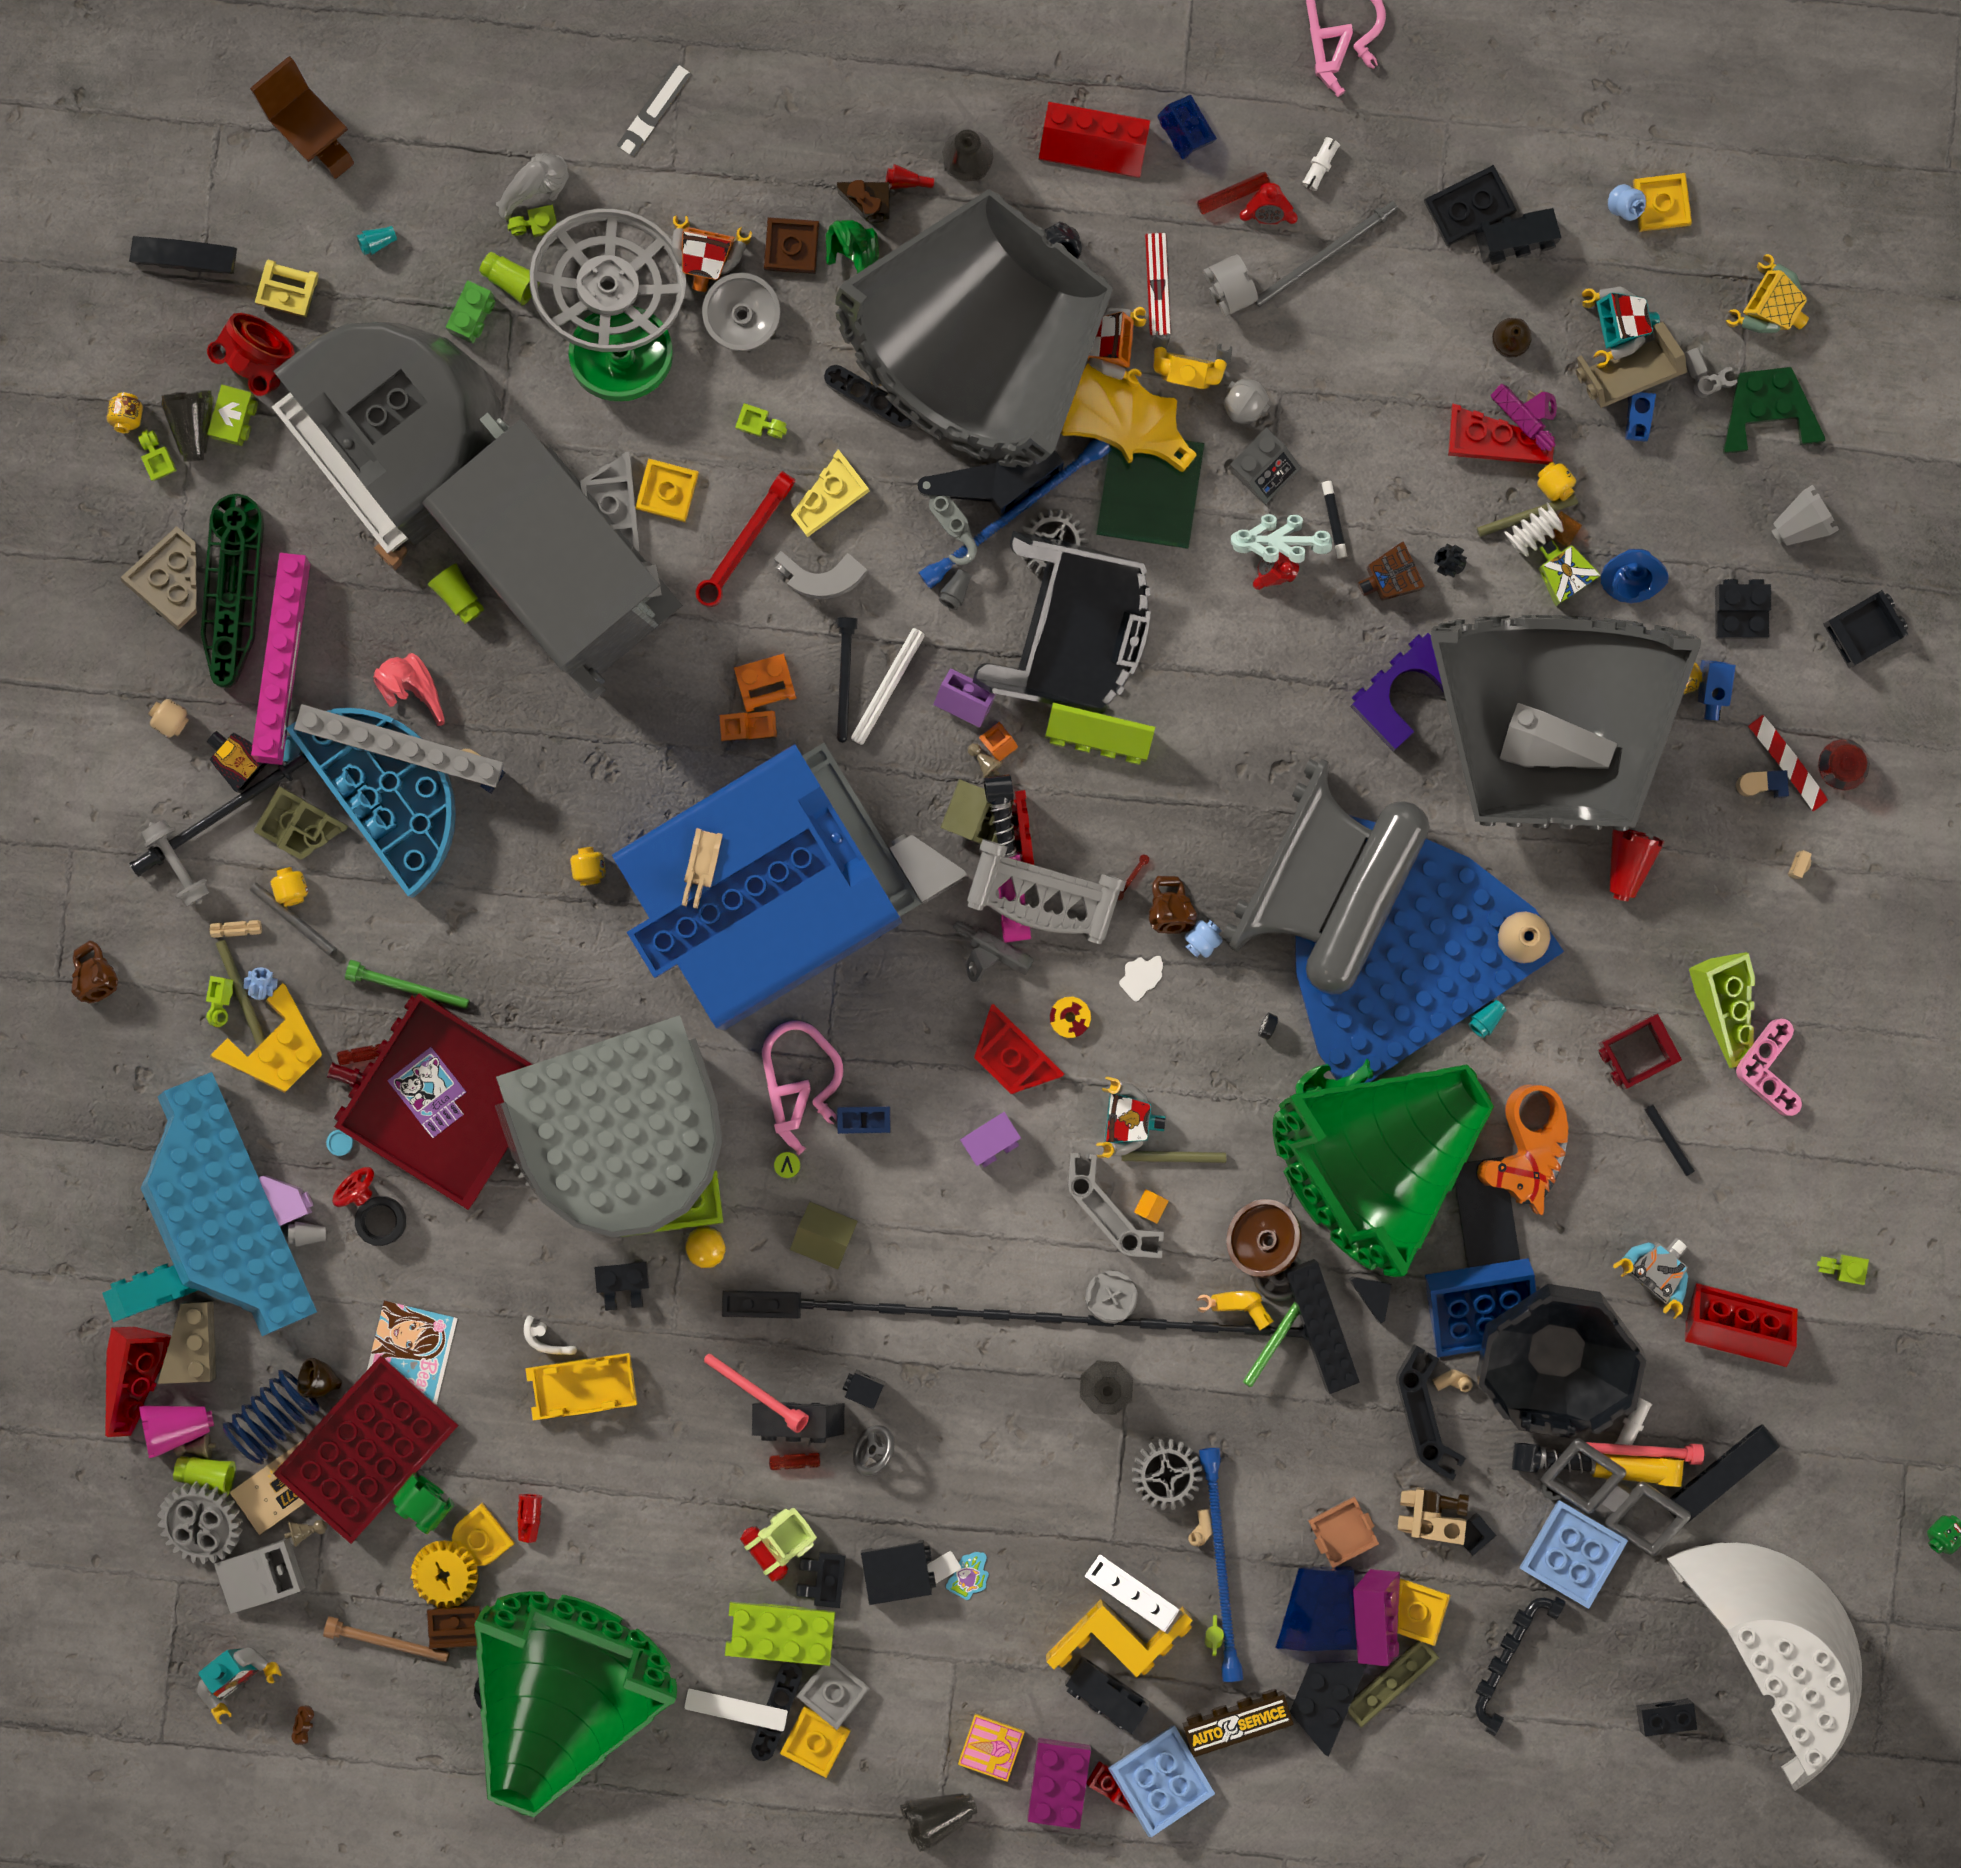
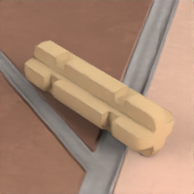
(235, 928)

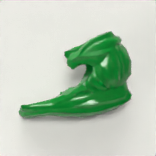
(852, 241)
(1315, 1080)

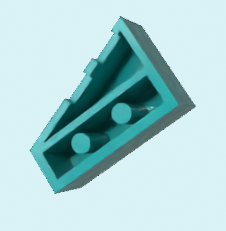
(144, 1292)

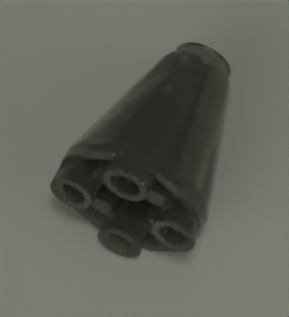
(969, 162)
(189, 421)
(936, 1817)

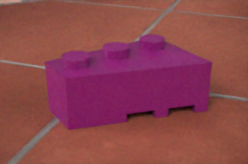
(1377, 1617)

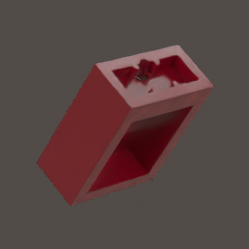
(1663, 1040)

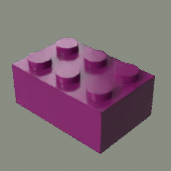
(1059, 1783)

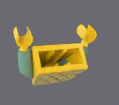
(1775, 302)

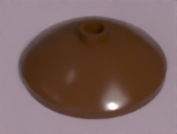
(1250, 1234)

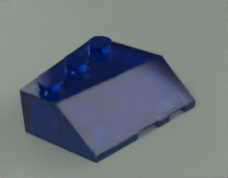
(1320, 1611)

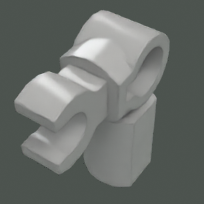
(1705, 384)

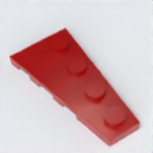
(1487, 438)

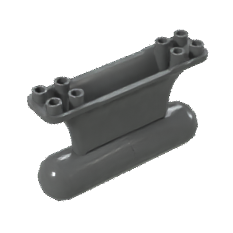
(1333, 881)

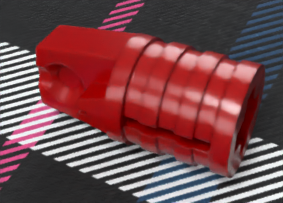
(529, 1517)

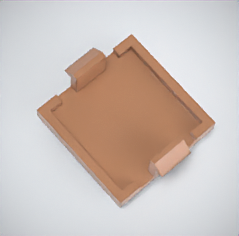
(1343, 1532)

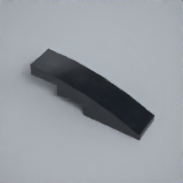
(183, 255)

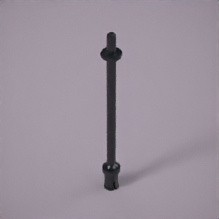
(155, 855)

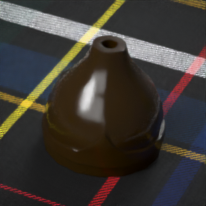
(1511, 337)
(316, 1379)

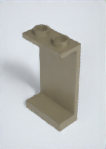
(1629, 375)

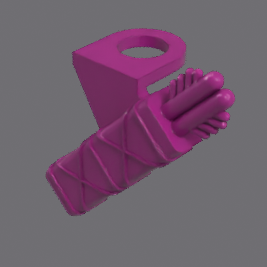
(1528, 414)

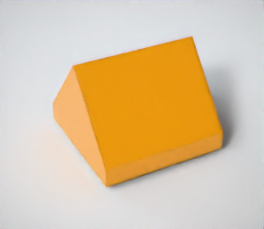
(1151, 1206)

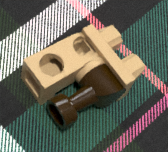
(1427, 1517)

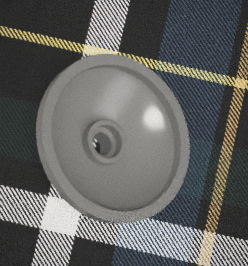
(741, 294)

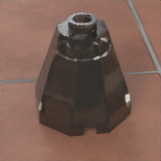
(1101, 1375)

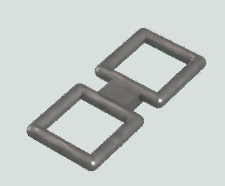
(1616, 1497)

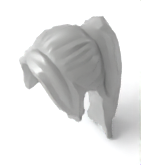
(540, 175)

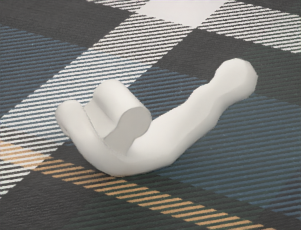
(539, 1329)

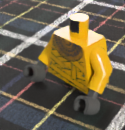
(1186, 369)

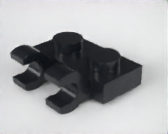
(622, 1278)
(828, 1581)

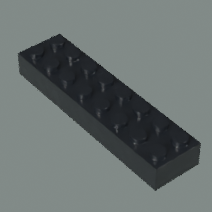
(1321, 1326)

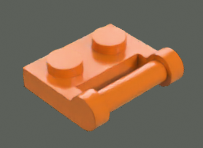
(763, 674)

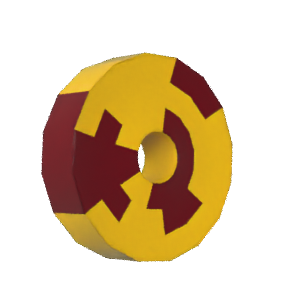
(1081, 1013)

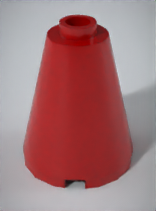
(1631, 861)

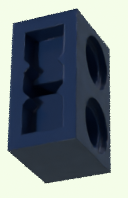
(863, 1120)

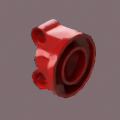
(252, 351)

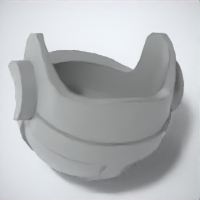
(1246, 401)

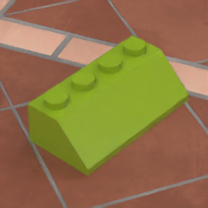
(1099, 732)

